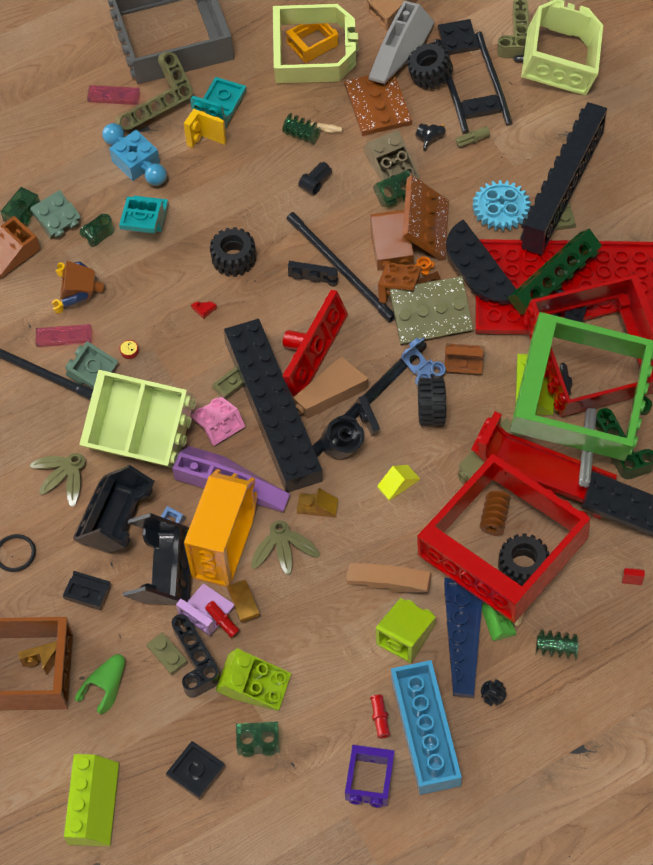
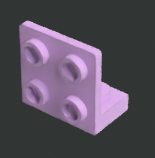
(196, 612)

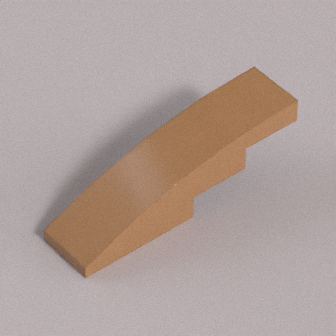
(386, 576)

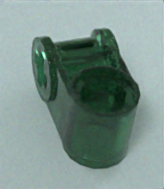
(98, 229)

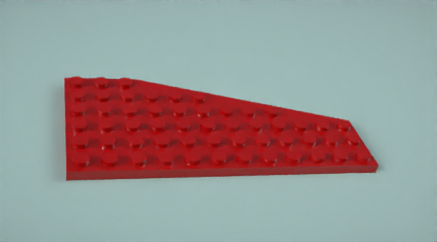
(612, 262)

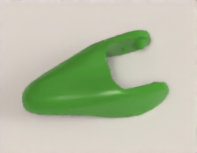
(107, 678)

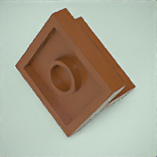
(464, 358)

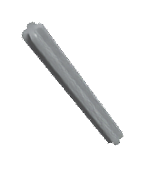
(586, 457)

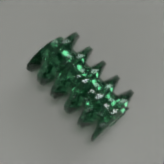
(301, 129)
(557, 644)

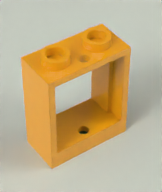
(306, 53)

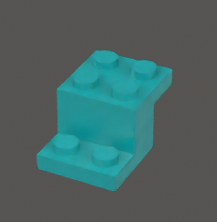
(143, 214)

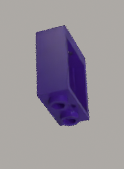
(371, 755)

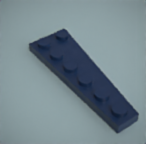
(463, 628)

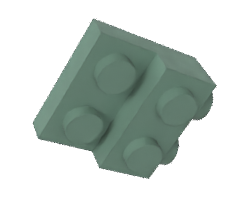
(55, 214)
(87, 363)

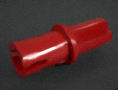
(221, 618)

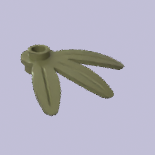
(66, 467)
(281, 539)

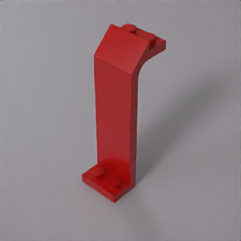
(544, 465)

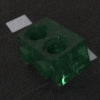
(393, 185)
(258, 733)

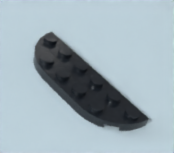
(477, 265)

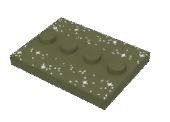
(431, 310)

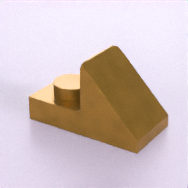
(317, 504)
(43, 653)

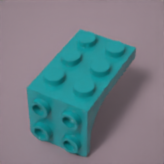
(220, 99)

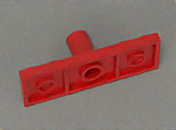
(314, 344)

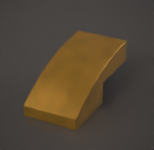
(243, 601)

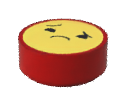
(129, 349)

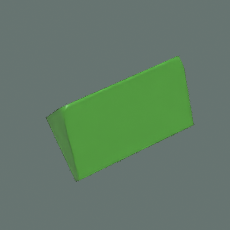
(497, 624)

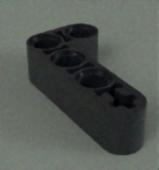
(194, 651)

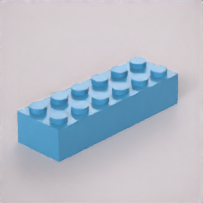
(425, 727)

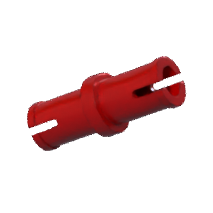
(380, 716)

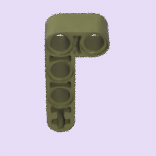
(514, 45)

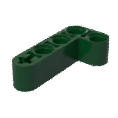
(607, 423)

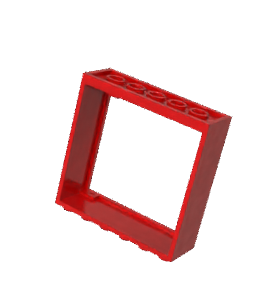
(637, 321)
(474, 572)

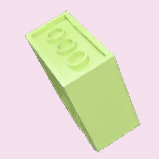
(313, 15)
(559, 71)

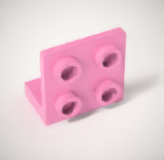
(219, 420)

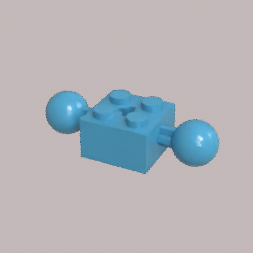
(134, 155)

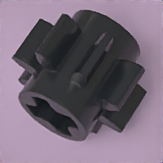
(493, 692)

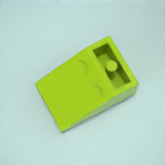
(253, 680)

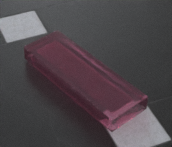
(113, 94)
(63, 335)

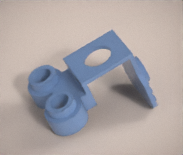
(424, 368)

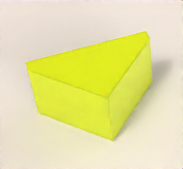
(397, 480)

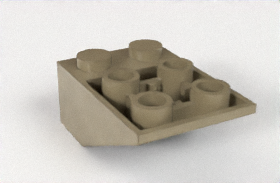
(390, 156)

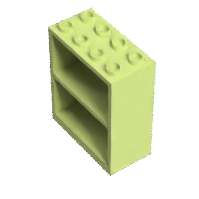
(137, 419)

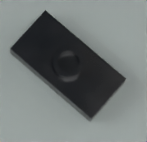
(367, 415)

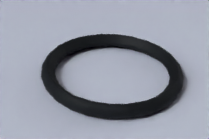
(31, 557)

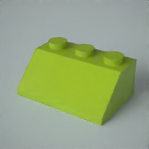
(545, 402)

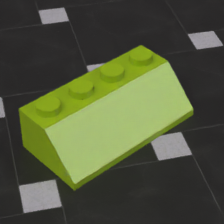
(91, 801)

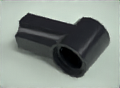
(313, 181)

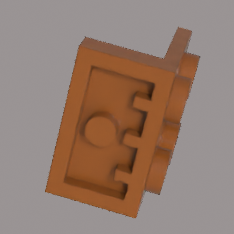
(397, 277)

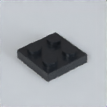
(195, 770)

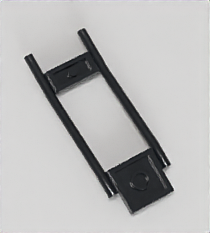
(460, 38)

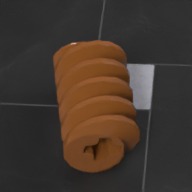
(495, 512)

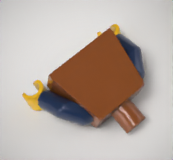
(76, 284)

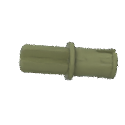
(473, 136)

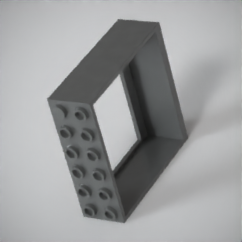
(192, 56)

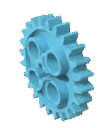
(501, 205)

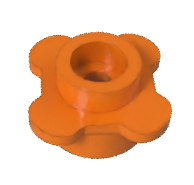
(425, 261)

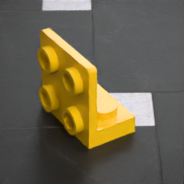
(204, 125)

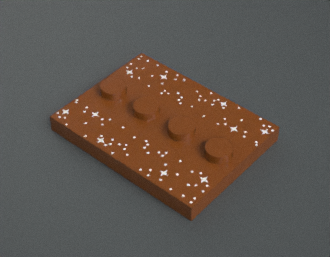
(377, 105)
(425, 217)

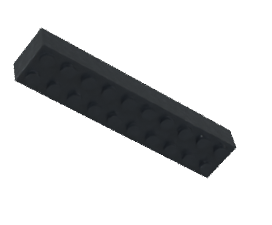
(563, 178)
(273, 406)

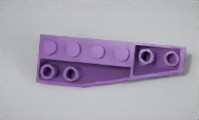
(196, 465)

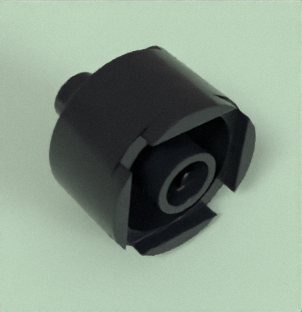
(351, 437)

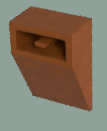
(16, 245)

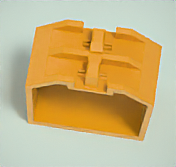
(220, 528)

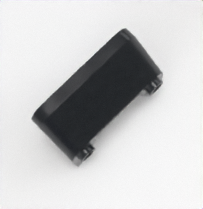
(170, 563)

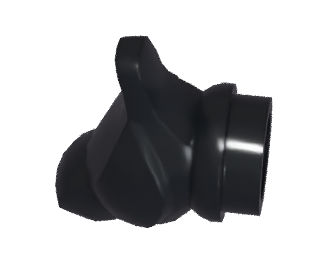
(429, 133)

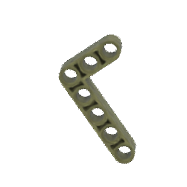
(160, 99)

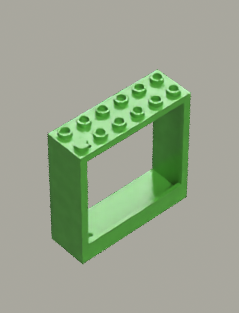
(566, 434)

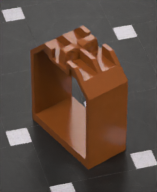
(41, 628)

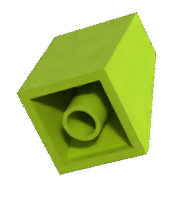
(405, 629)

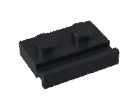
(87, 590)

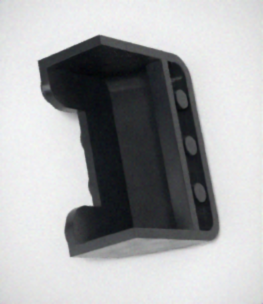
(111, 507)

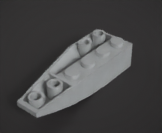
(405, 34)

